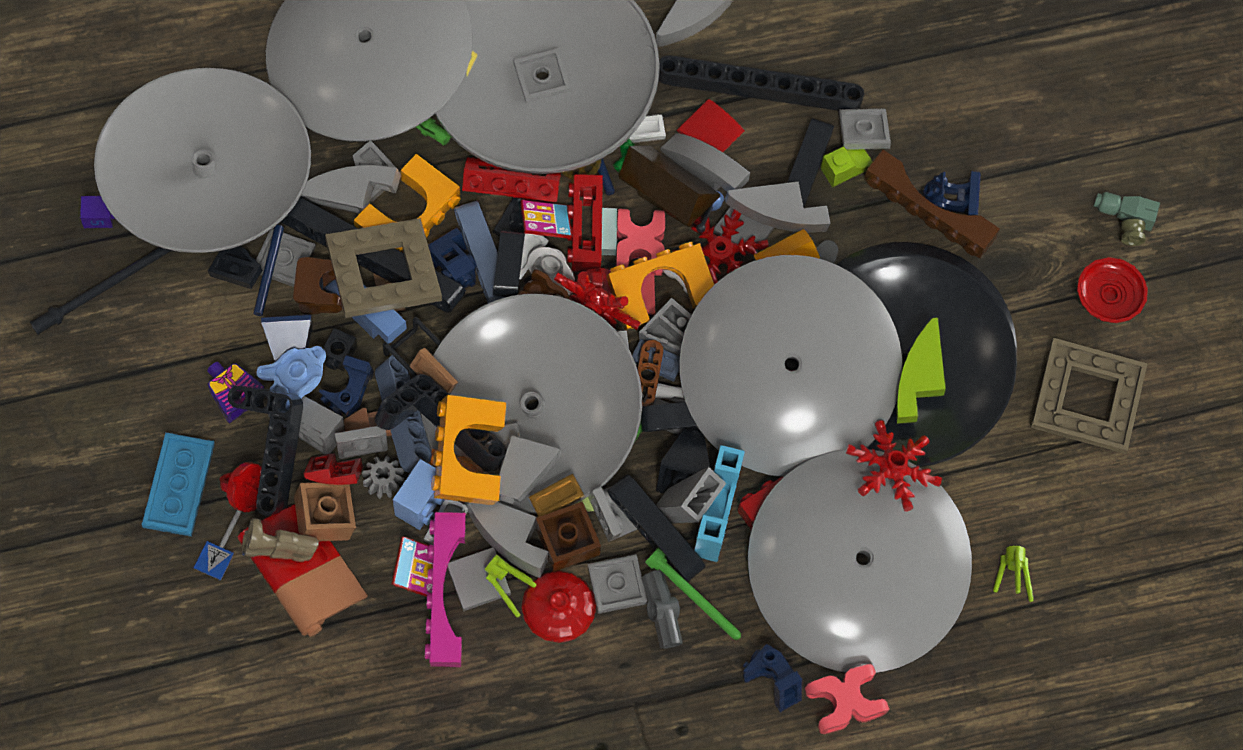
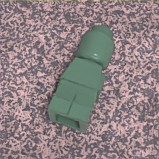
(1128, 208)

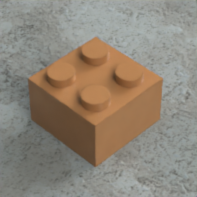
(325, 511)

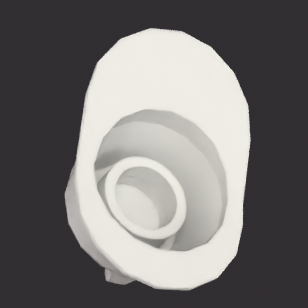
(550, 262)

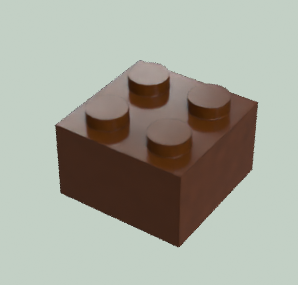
(568, 536)

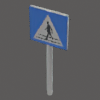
(214, 558)

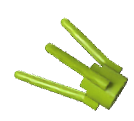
(1016, 561)
(499, 569)

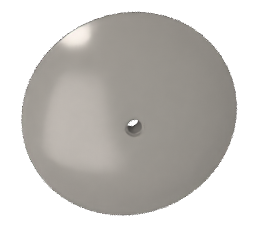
(375, 86)
(214, 116)
(783, 311)
(568, 363)
(847, 611)

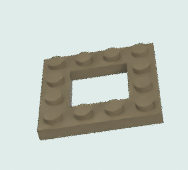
(356, 299)
(1053, 419)

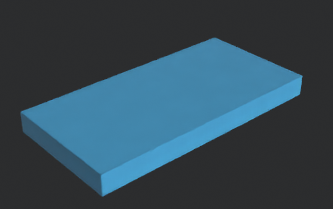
(178, 484)

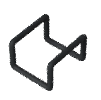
(387, 349)

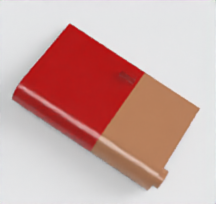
(309, 588)

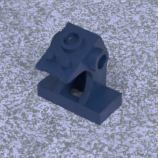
(967, 193)
(459, 268)
(359, 375)
(787, 683)

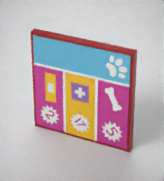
(546, 219)
(413, 567)

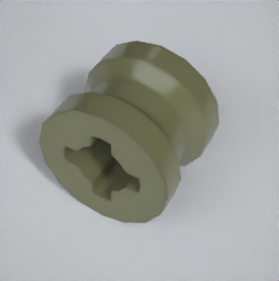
(1133, 232)

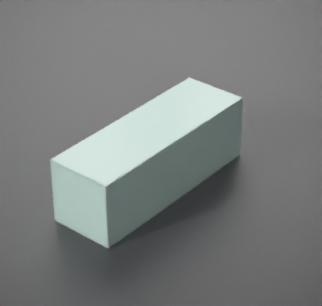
(609, 231)

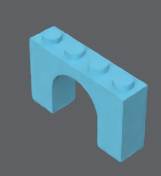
(716, 517)

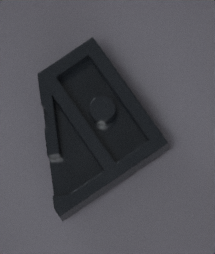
(236, 267)

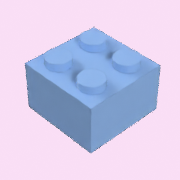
(415, 498)

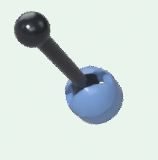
(715, 206)

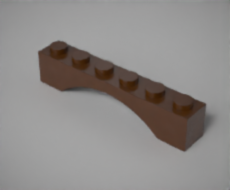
(969, 231)

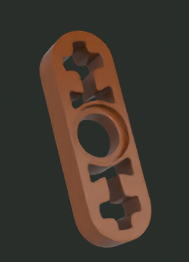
(644, 357)

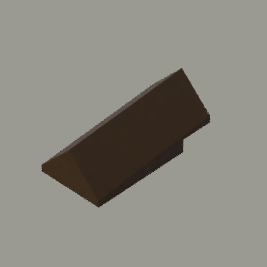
(666, 184)

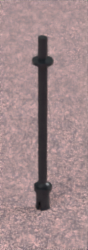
(56, 315)

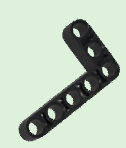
(423, 395)
(274, 442)

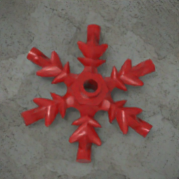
(727, 255)
(598, 300)
(893, 465)

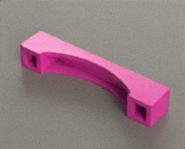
(448, 534)

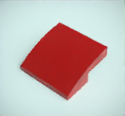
(712, 126)
(329, 471)

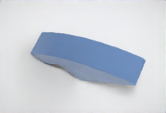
(385, 323)

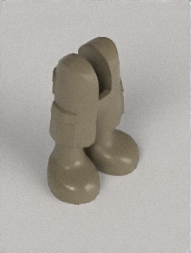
(282, 545)

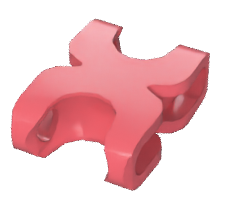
(638, 240)
(846, 699)

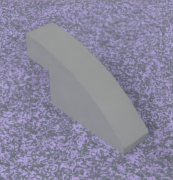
(689, 18)
(706, 162)
(350, 186)
(779, 207)
(509, 534)

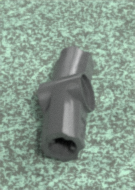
(662, 609)

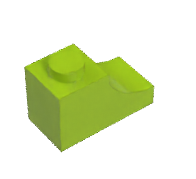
(844, 164)

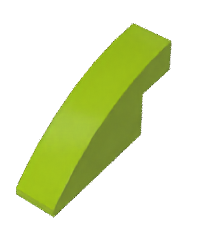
(921, 373)

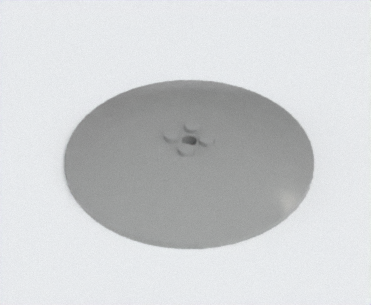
(596, 92)

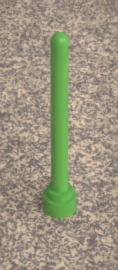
(658, 561)

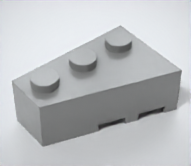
(667, 327)
(319, 426)

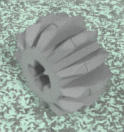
(382, 469)

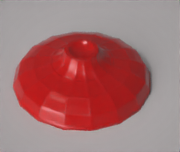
(1112, 290)
(559, 606)

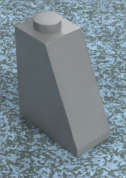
(524, 467)
(691, 497)

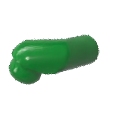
(624, 149)

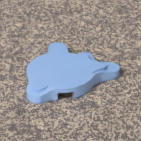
(295, 371)

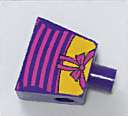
(223, 381)

